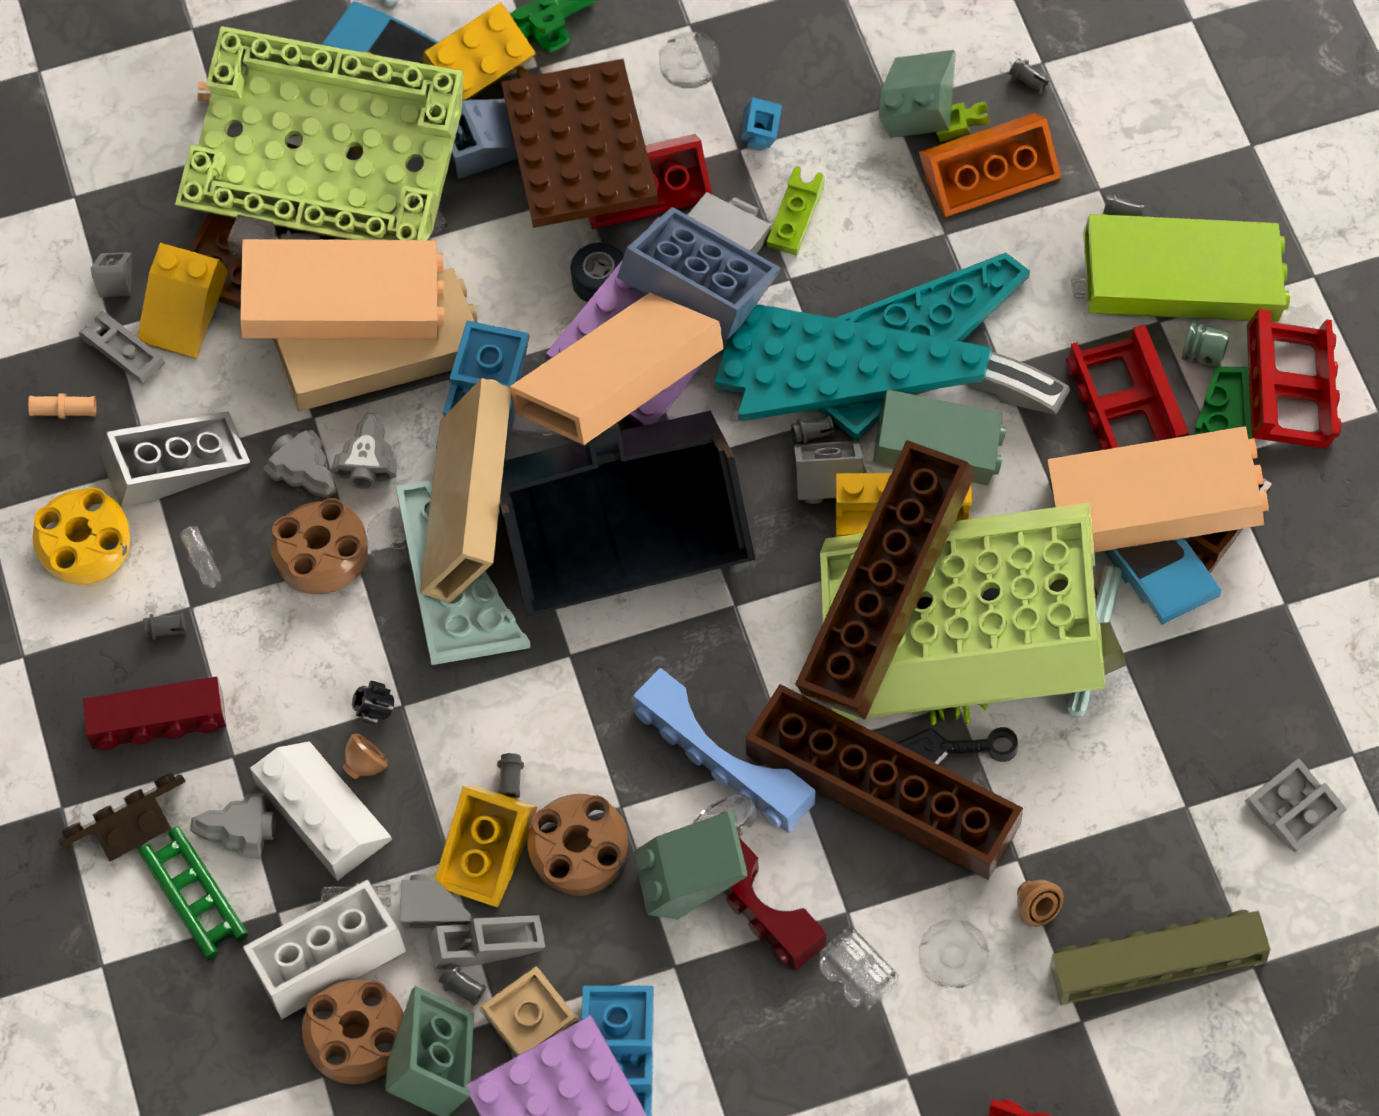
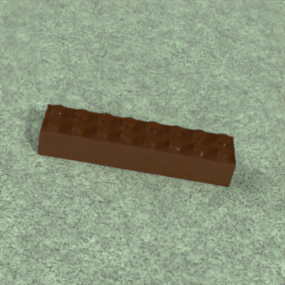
(885, 579)
(884, 781)

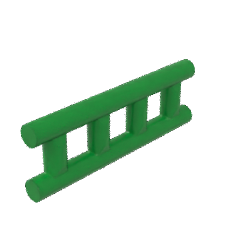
(186, 912)

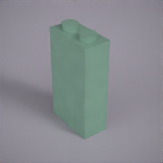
(942, 426)

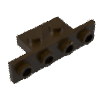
(128, 824)

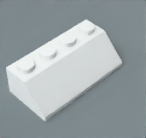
(319, 807)
(324, 948)

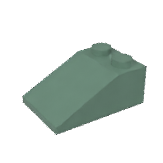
(918, 94)
(690, 866)
(432, 1054)

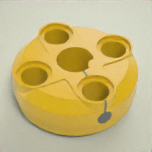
(81, 536)

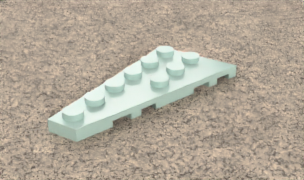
(477, 618)

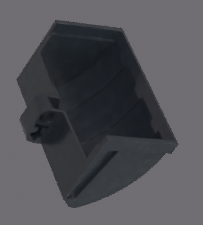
(623, 512)

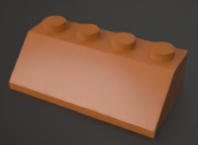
(991, 164)

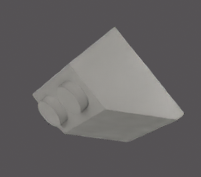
(818, 464)

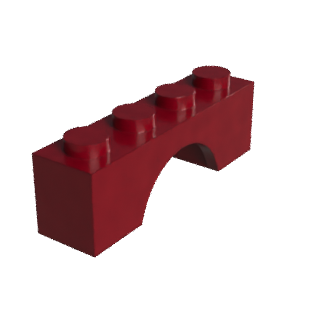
(792, 934)

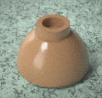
(363, 757)
(1039, 902)

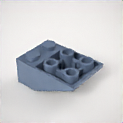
(482, 137)

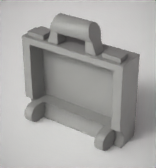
(733, 220)

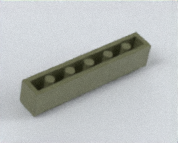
(1159, 956)

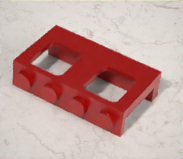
(1268, 382)
(1149, 394)

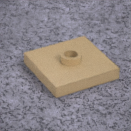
(528, 1012)

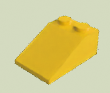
(180, 299)
(484, 844)

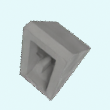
(113, 274)

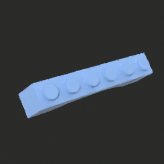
(775, 792)

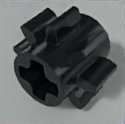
(373, 702)

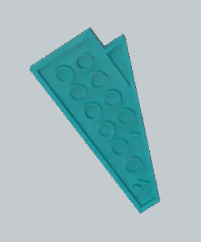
(940, 308)
(812, 362)

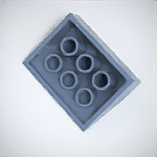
(697, 269)

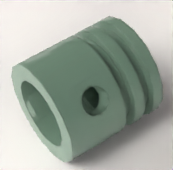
(1205, 345)

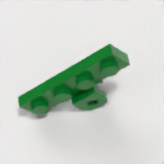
(546, 21)

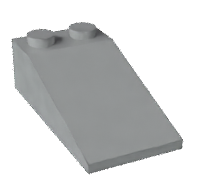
(171, 456)

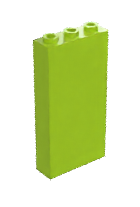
(1184, 267)

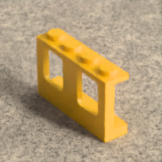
(858, 497)

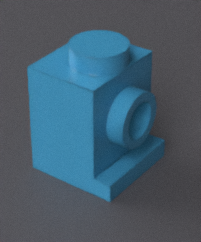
(764, 116)

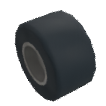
(592, 267)

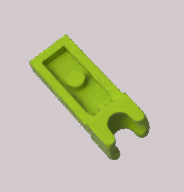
(795, 212)

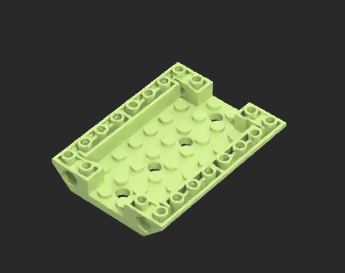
(334, 103)
(1000, 648)

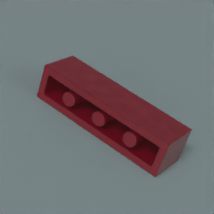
(154, 713)

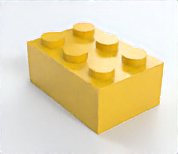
(482, 49)

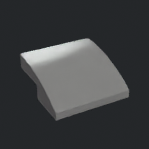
(1295, 805)

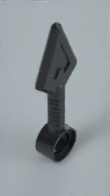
(937, 748)

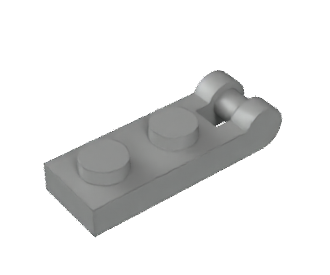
(122, 347)

